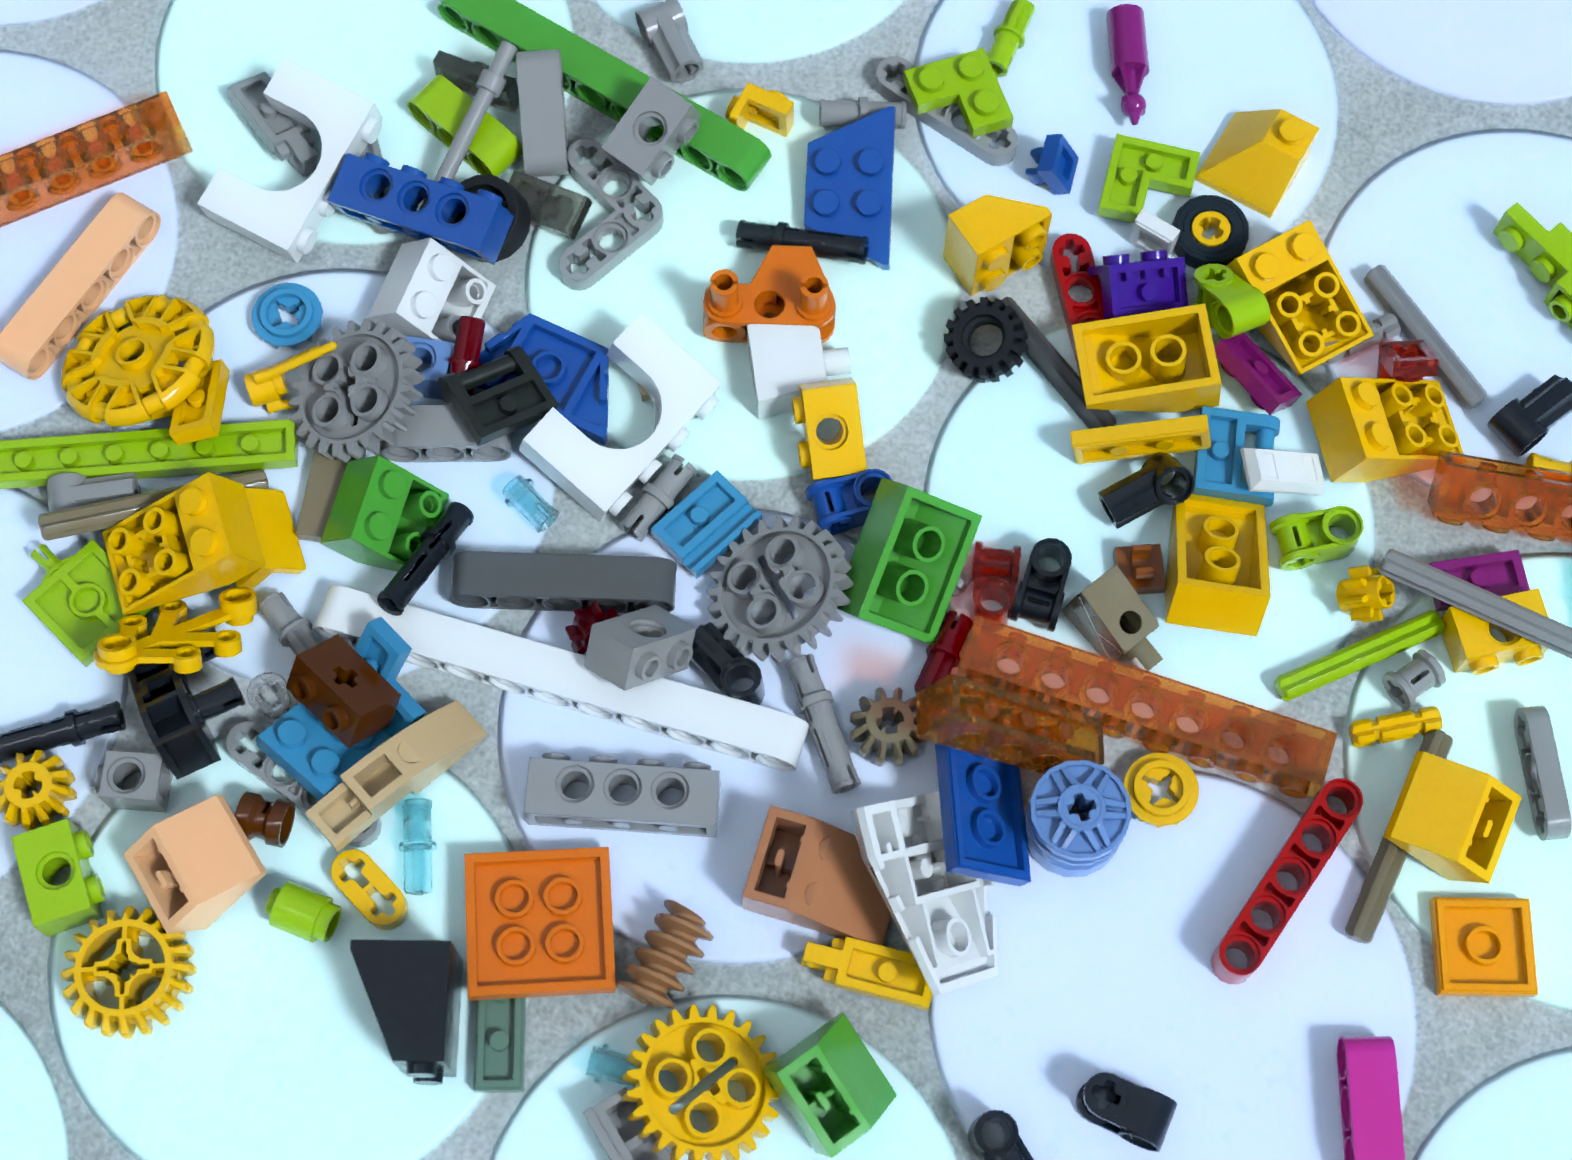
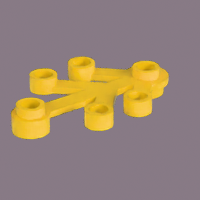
(135, 646)

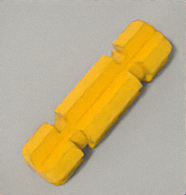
(1395, 726)

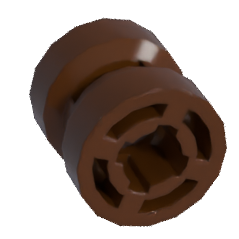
(265, 819)

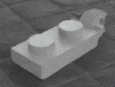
(280, 133)

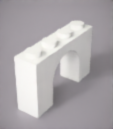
(290, 218)
(603, 475)

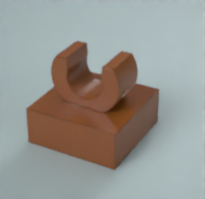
(1142, 567)

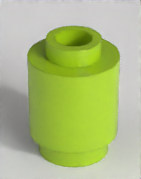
(303, 912)

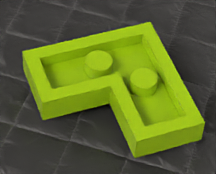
(965, 81)
(1144, 165)

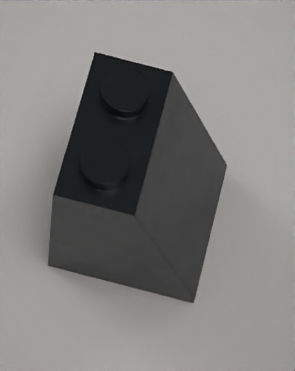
(415, 1001)

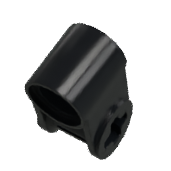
(1041, 591)
(1133, 1112)

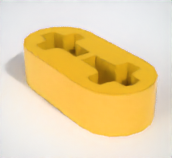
(361, 897)

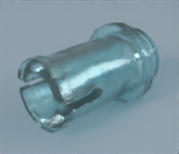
(529, 502)
(608, 1065)

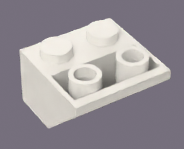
(430, 292)

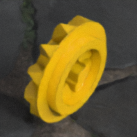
(1182, 789)

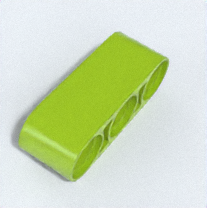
(441, 109)

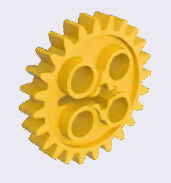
(676, 1051)

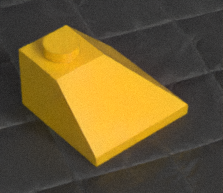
(1258, 158)

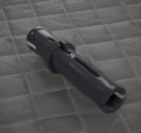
(824, 244)
(435, 545)
(62, 731)

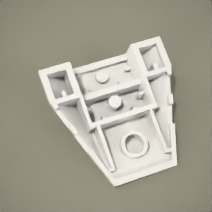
(936, 911)

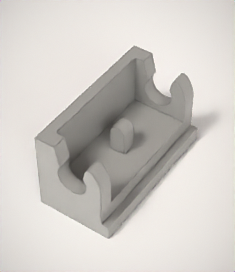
(620, 1135)

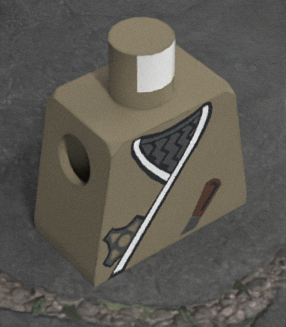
(1115, 620)

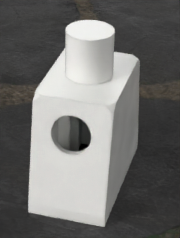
(788, 357)

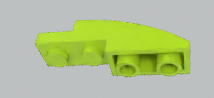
(1544, 252)

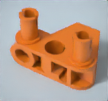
(783, 292)

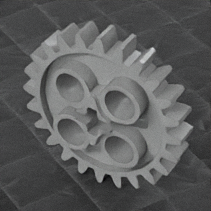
(357, 391)
(743, 611)

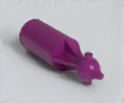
(1128, 56)

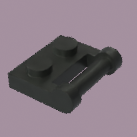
(501, 407)

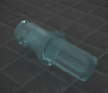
(417, 846)

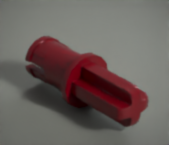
(467, 346)
(945, 651)

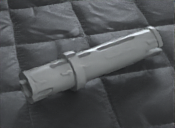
(819, 713)

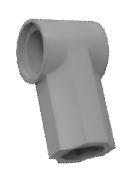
(667, 31)
(75, 490)

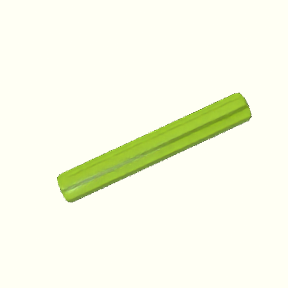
(1359, 655)

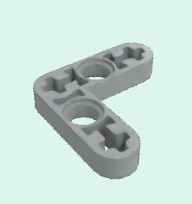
(621, 220)

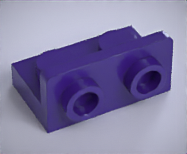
(1141, 285)

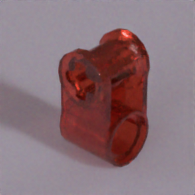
(994, 578)

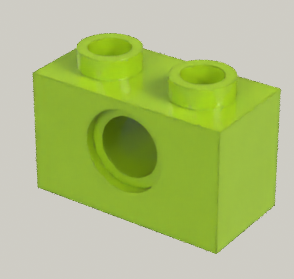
(39, 857)

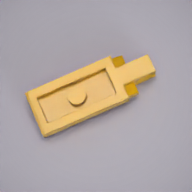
(870, 971)

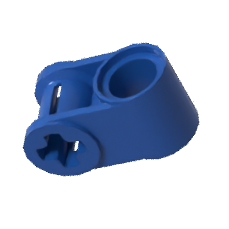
(846, 499)

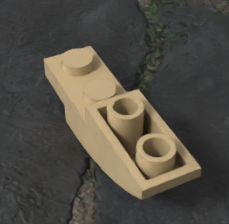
(394, 770)

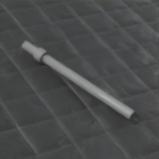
(490, 85)

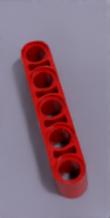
(1300, 863)

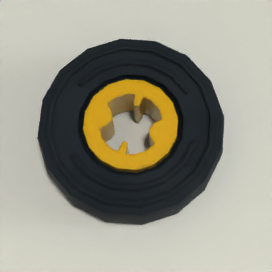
(1215, 213)

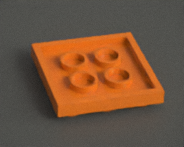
(539, 923)

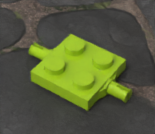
(77, 599)

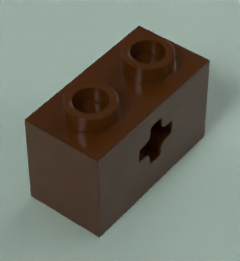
(342, 691)

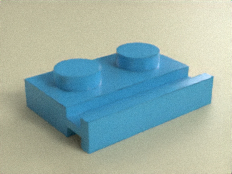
(706, 524)

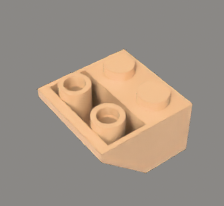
(195, 865)

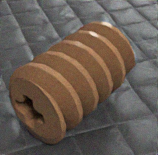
(666, 957)

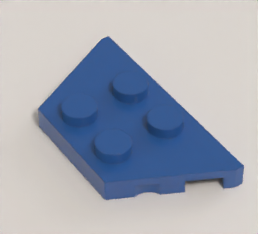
(853, 182)
(569, 365)

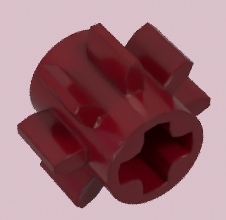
(582, 624)

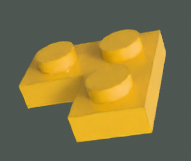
(202, 411)

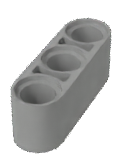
(542, 112)
(441, 436)

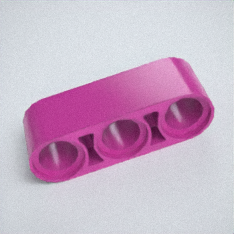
(1369, 1098)

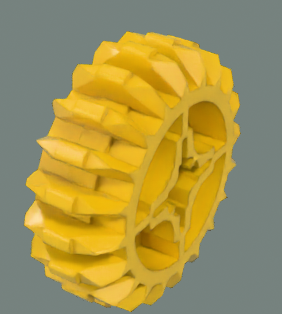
(131, 1010)

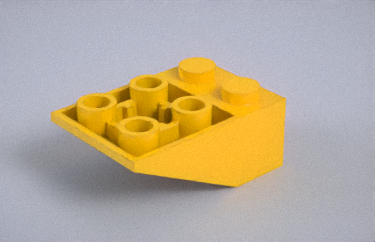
(1304, 298)
(1381, 427)
(184, 544)

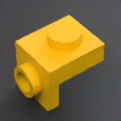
(762, 107)

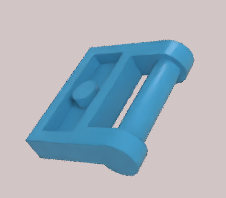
(1220, 467)

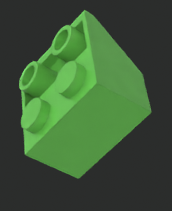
(381, 513)
(831, 1086)

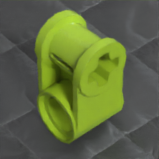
(1230, 301)
(1307, 539)

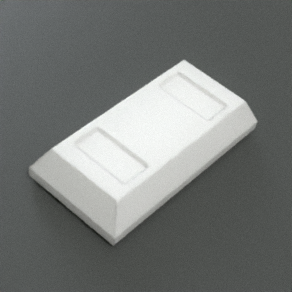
(1283, 471)

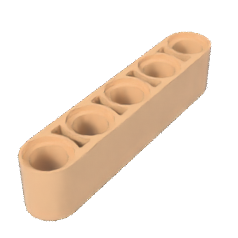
(77, 285)

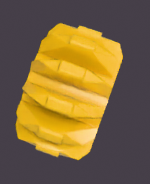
(50, 798)

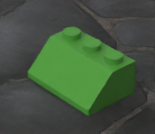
(909, 560)

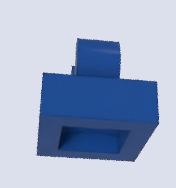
(1056, 164)

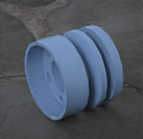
(1061, 839)

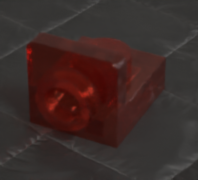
(1406, 361)

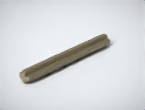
(110, 512)
(1386, 865)

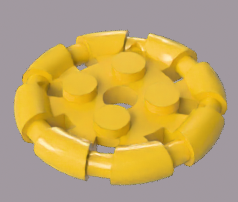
(163, 335)

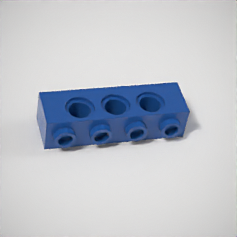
(476, 235)

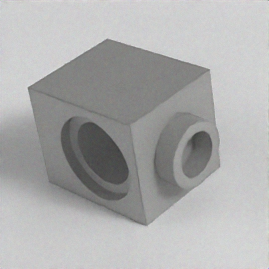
(150, 793)

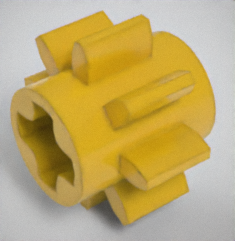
(1365, 594)

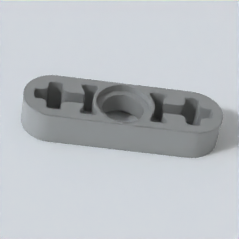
(1542, 773)

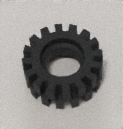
(970, 319)

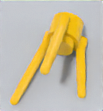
(269, 383)

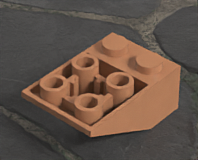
(814, 879)

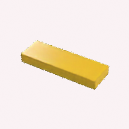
(1141, 439)

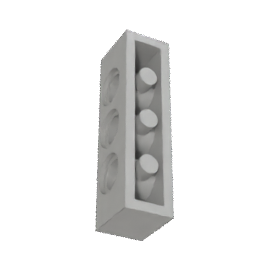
(644, 813)

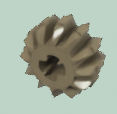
(869, 731)

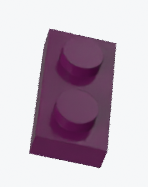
(1256, 373)
(1495, 572)

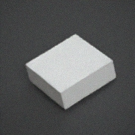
(1153, 233)

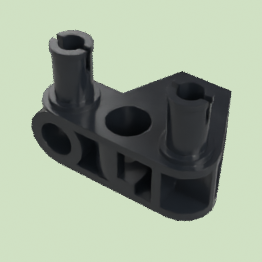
(179, 718)

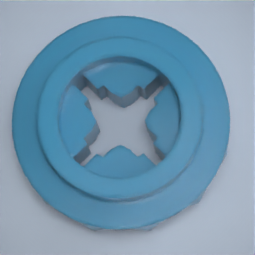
(290, 298)

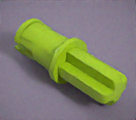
(1010, 36)

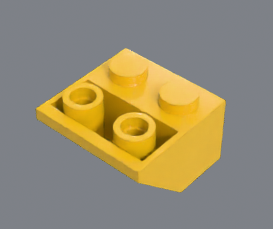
(994, 240)
(1452, 818)

